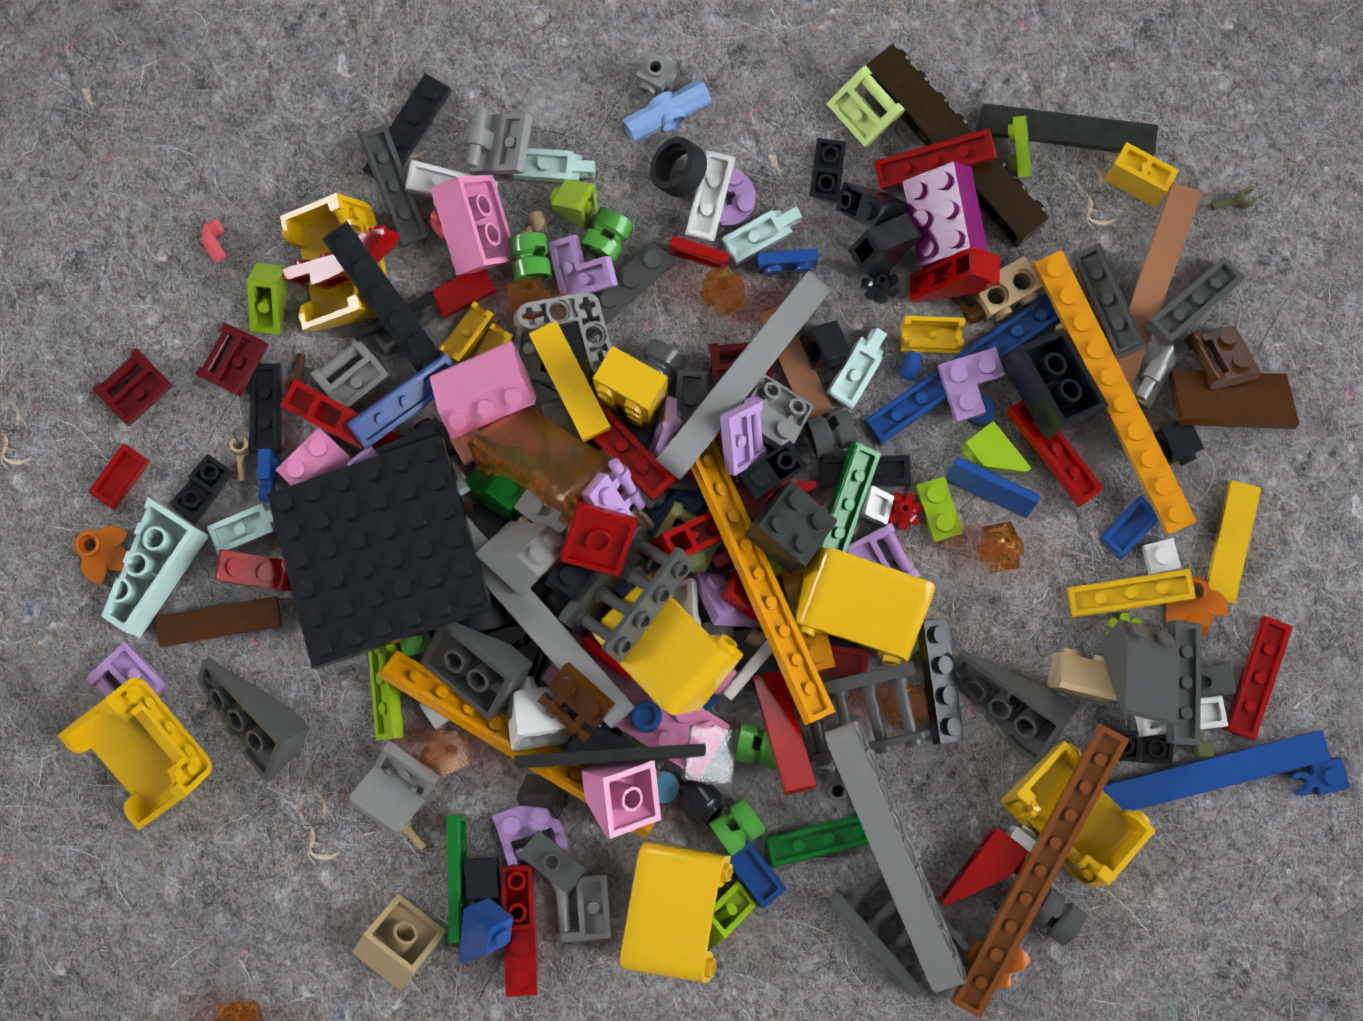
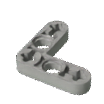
(572, 312)

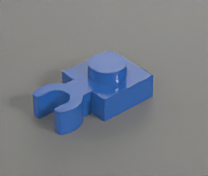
(268, 476)
(1324, 777)

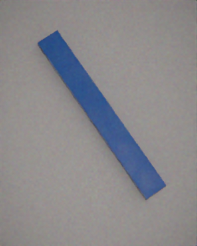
(930, 391)
(1219, 771)

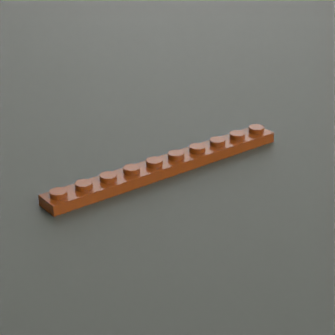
(1040, 869)

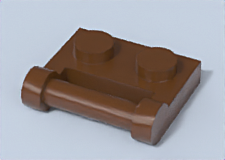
(1230, 354)

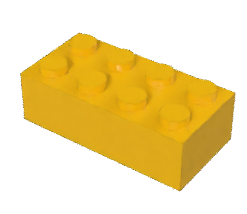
(630, 388)

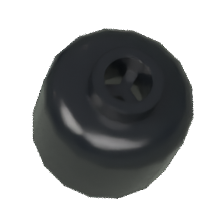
(700, 801)

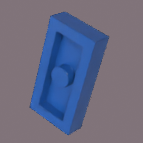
(798, 260)

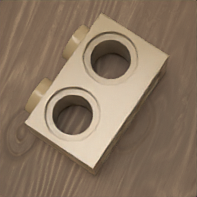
(1008, 293)

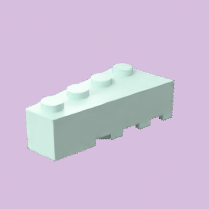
(152, 568)

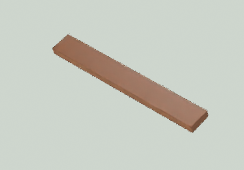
(1159, 267)

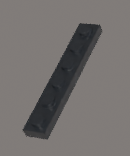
(381, 295)

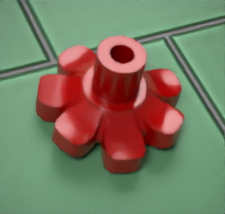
(901, 516)

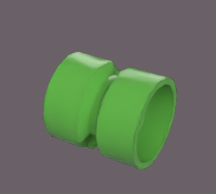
(612, 226)
(529, 256)
(744, 750)
(749, 825)

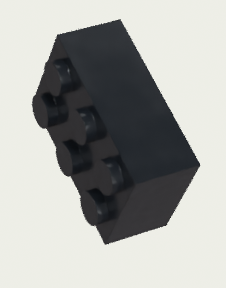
(1054, 383)

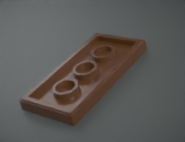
(1249, 404)

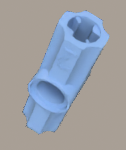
(667, 111)

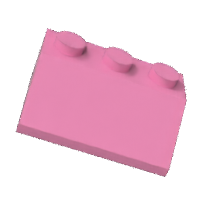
(473, 223)
(482, 389)

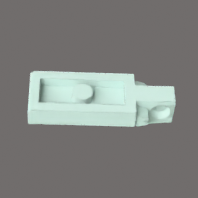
(555, 166)
(760, 234)
(857, 369)
(242, 528)

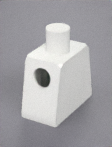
(528, 721)

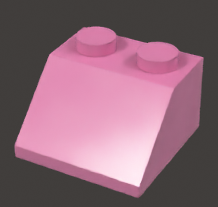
(313, 458)
(622, 795)

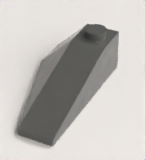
(1021, 707)
(262, 722)

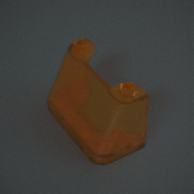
(539, 458)

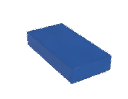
(1129, 527)
(756, 875)

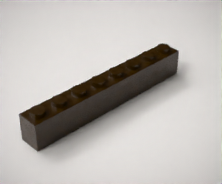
(934, 121)

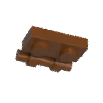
(581, 696)

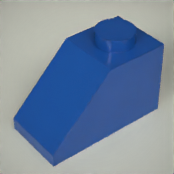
(484, 930)

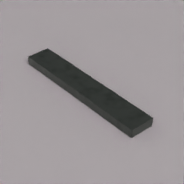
(1071, 129)
(610, 755)

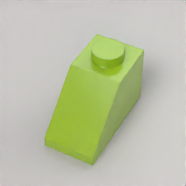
(574, 201)
(267, 298)
(994, 452)
(729, 912)

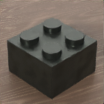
(791, 527)

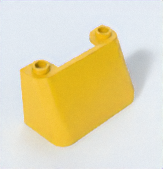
(305, 230)
(862, 603)
(676, 657)
(141, 748)
(1109, 834)
(673, 911)

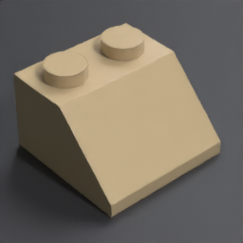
(1081, 676)
(399, 942)

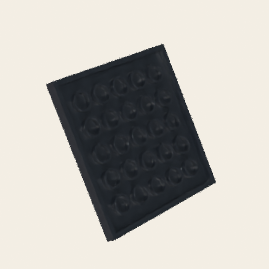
(378, 552)

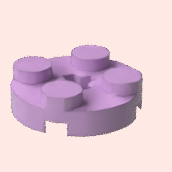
(742, 202)

